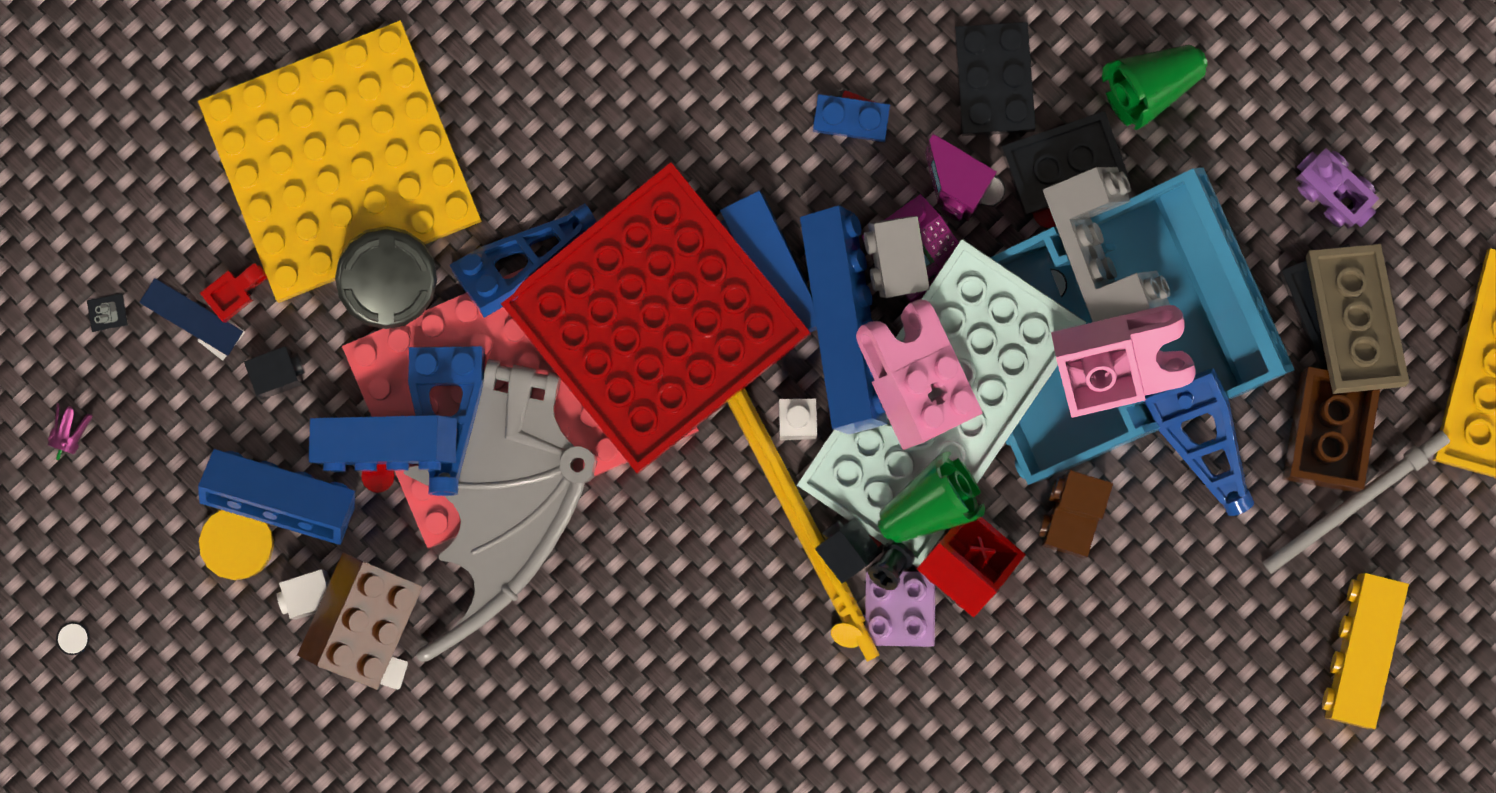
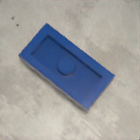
(851, 118)

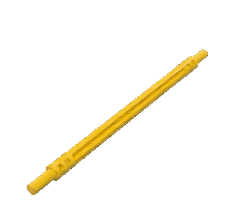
(799, 516)

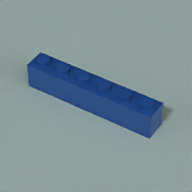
(840, 309)

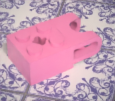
(1121, 360)
(917, 378)

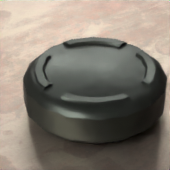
(386, 277)

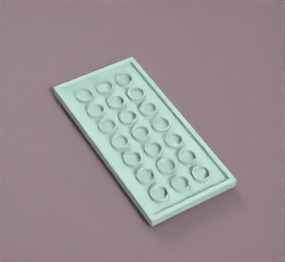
(1007, 354)

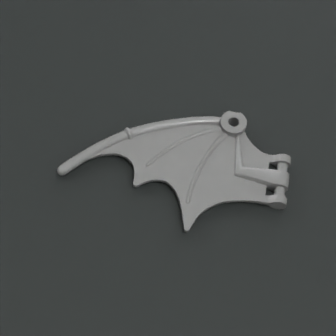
(511, 494)

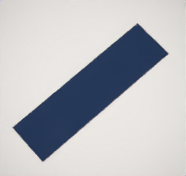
(191, 317)

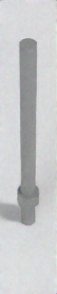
(1414, 459)

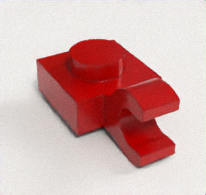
(230, 294)

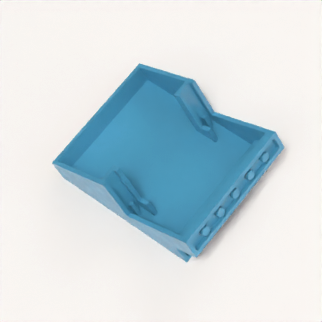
(1227, 326)

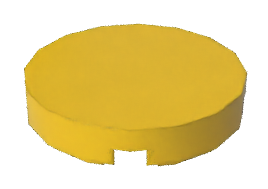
(235, 545)

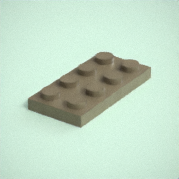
(1357, 319)

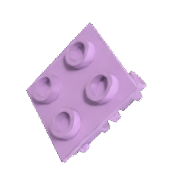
(901, 614)

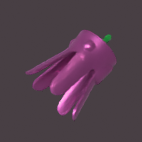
(61, 439)

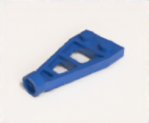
(478, 271)
(448, 368)
(1200, 397)

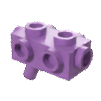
(1330, 181)

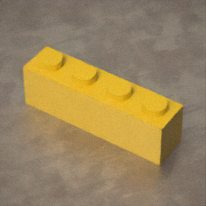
(1365, 650)

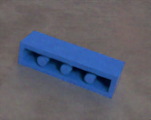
(761, 238)
(383, 440)
(277, 496)

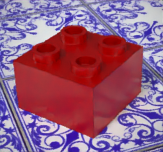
(971, 564)

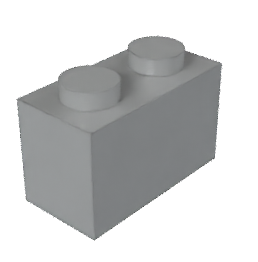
(897, 257)

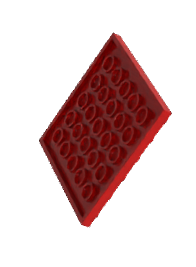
(655, 318)

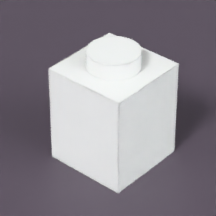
(797, 419)
(303, 594)

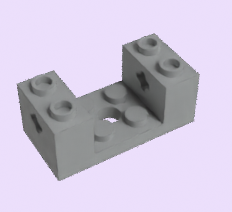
(1072, 207)

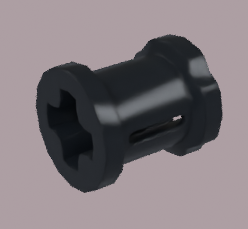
(891, 565)

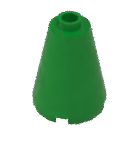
(1151, 82)
(932, 502)

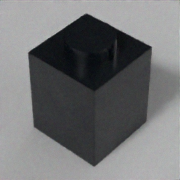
(275, 372)
(847, 549)

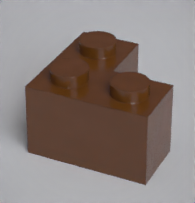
(1075, 513)

